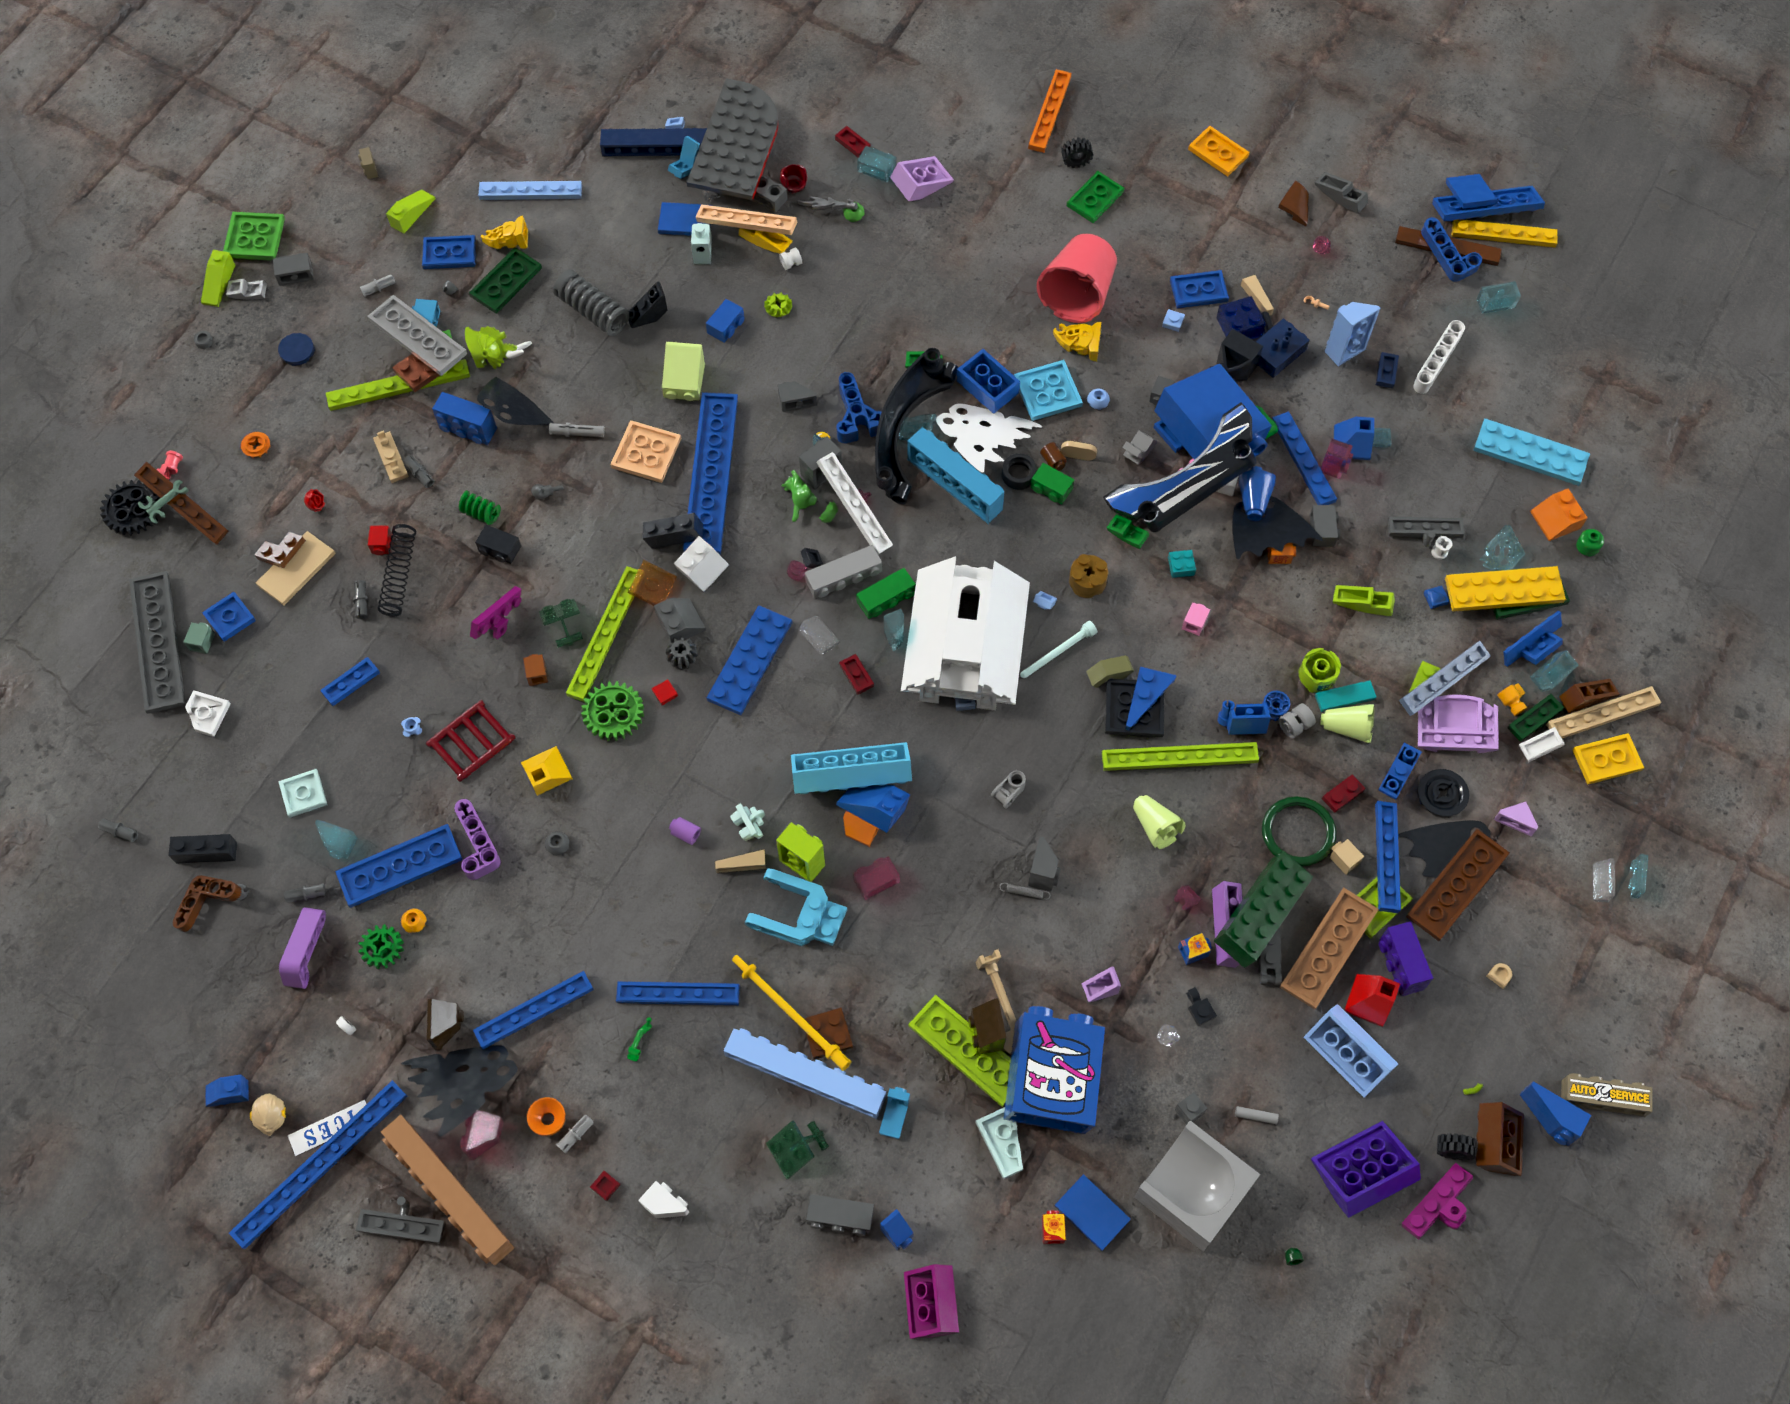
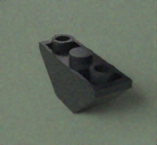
(649, 307)

